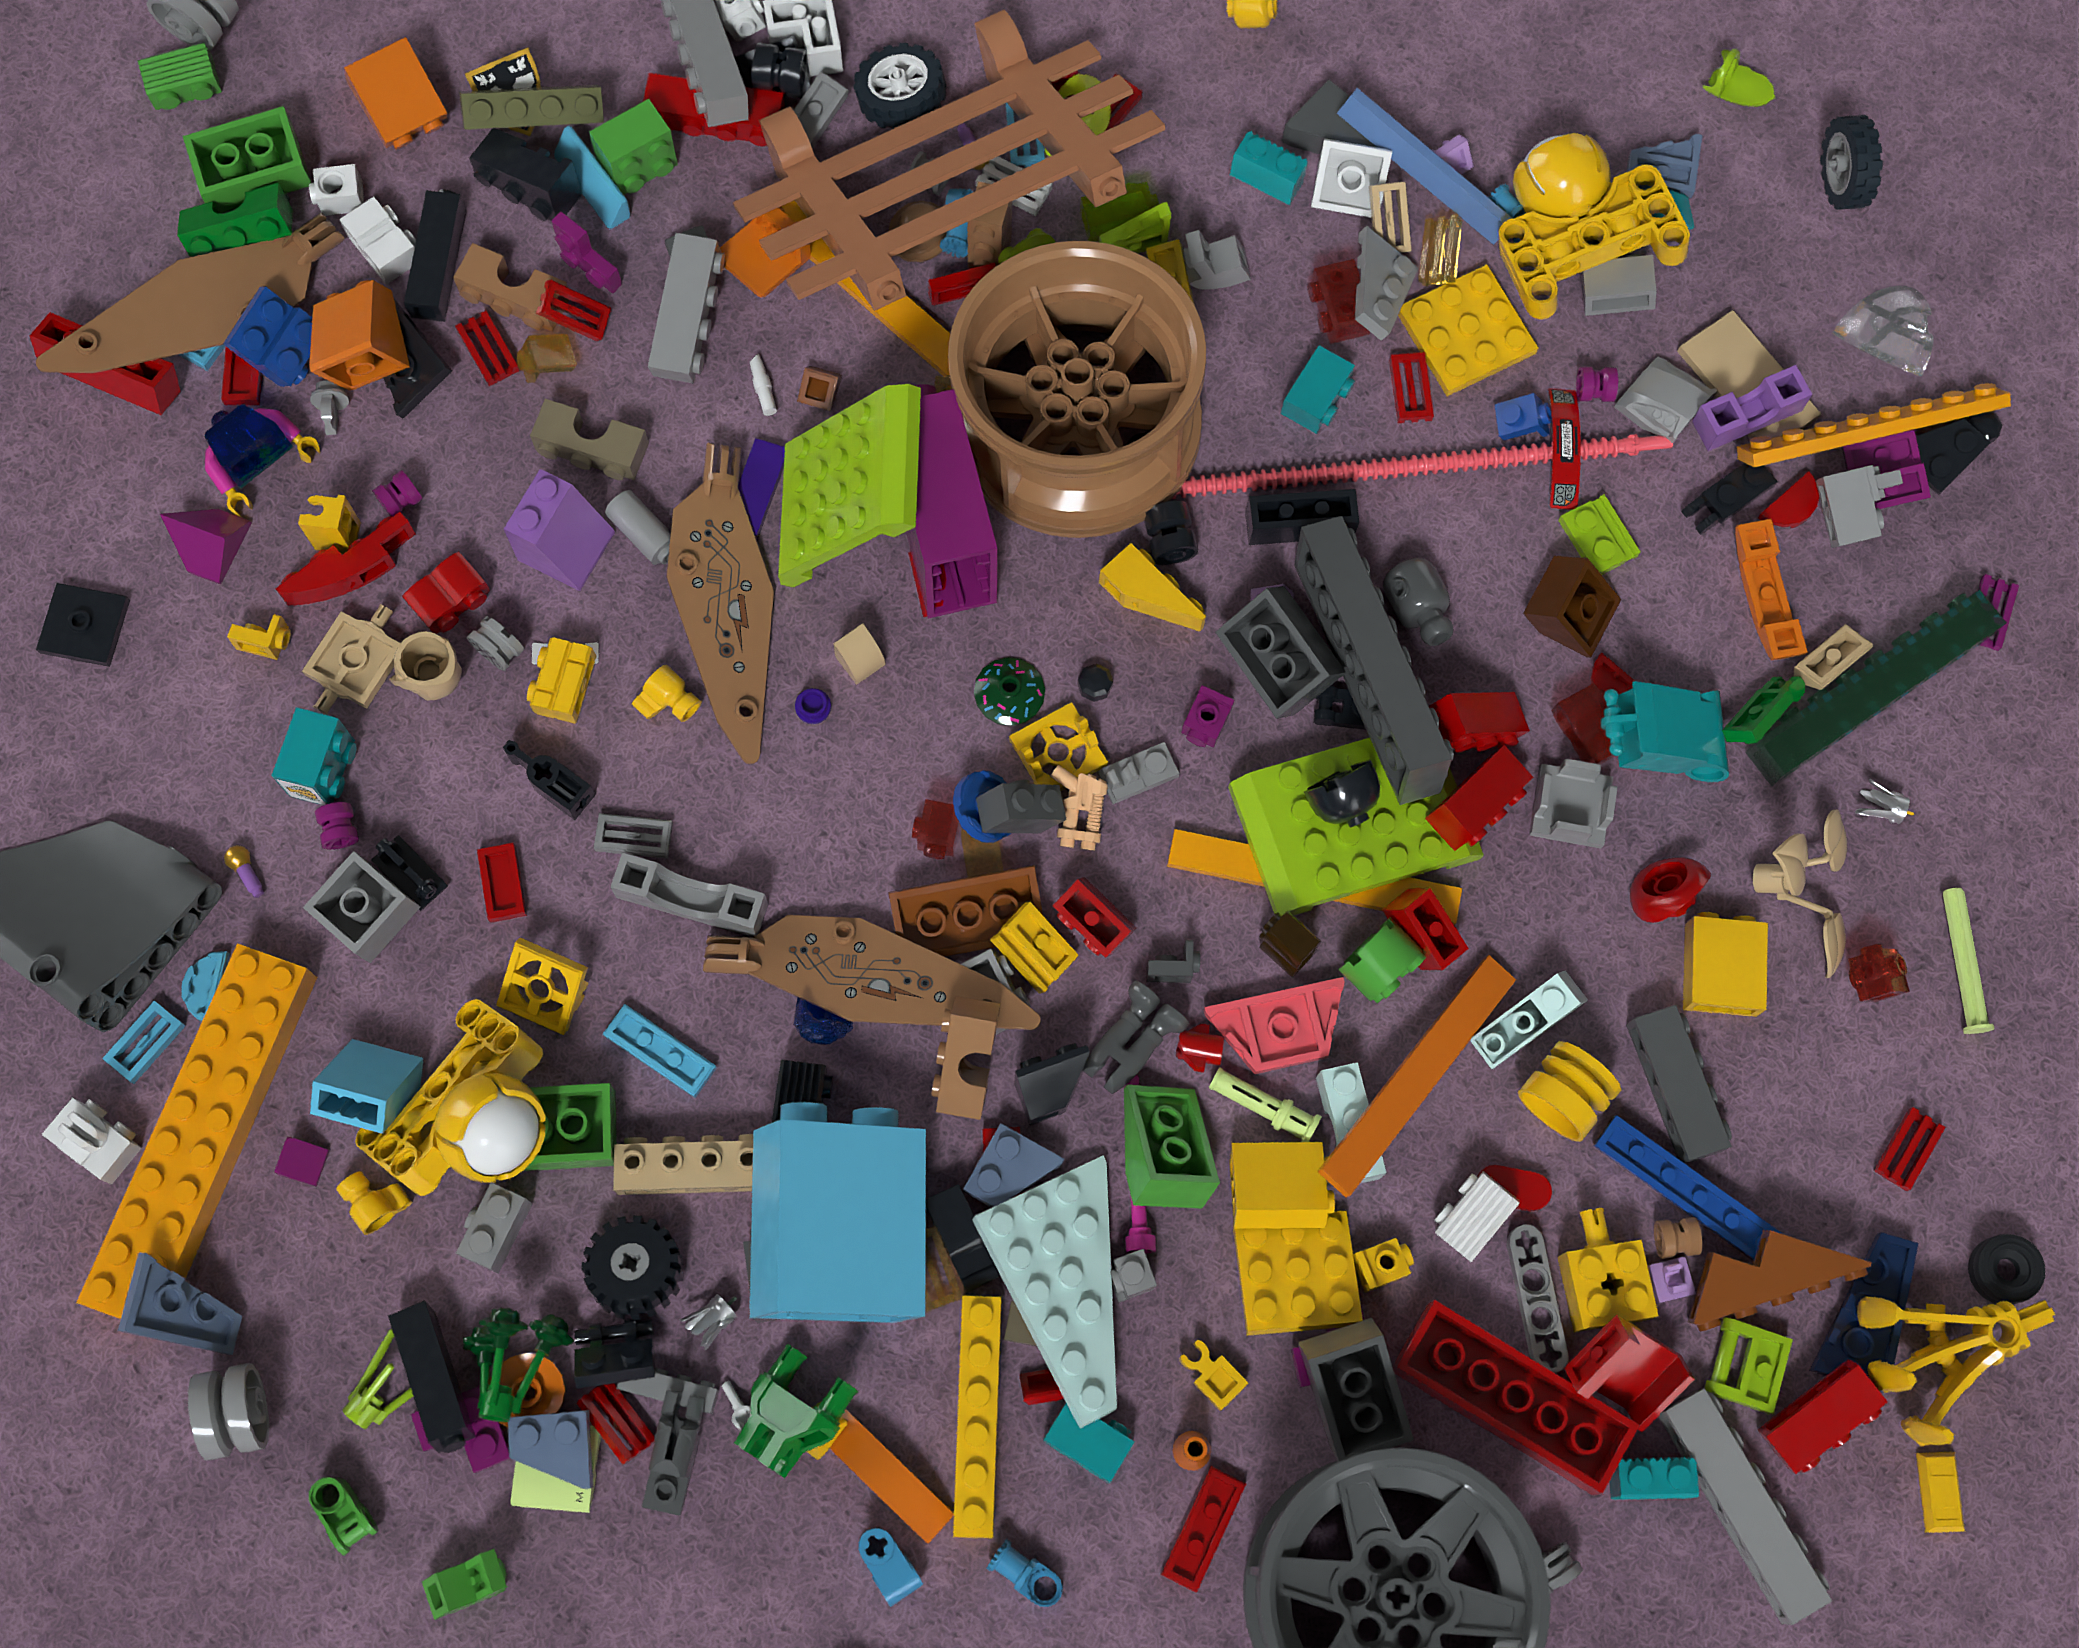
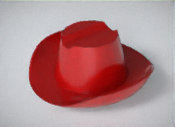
(1667, 888)

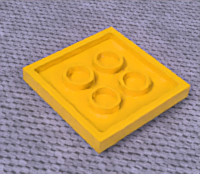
(1467, 330)
(1298, 1277)

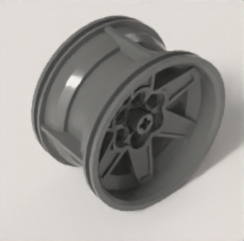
(1470, 1507)

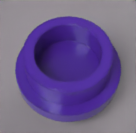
(813, 706)

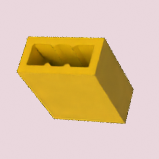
(1725, 965)
(1279, 1185)

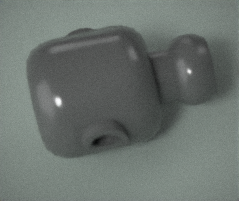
(1419, 599)

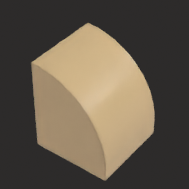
(859, 654)

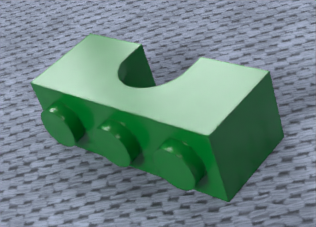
(260, 218)

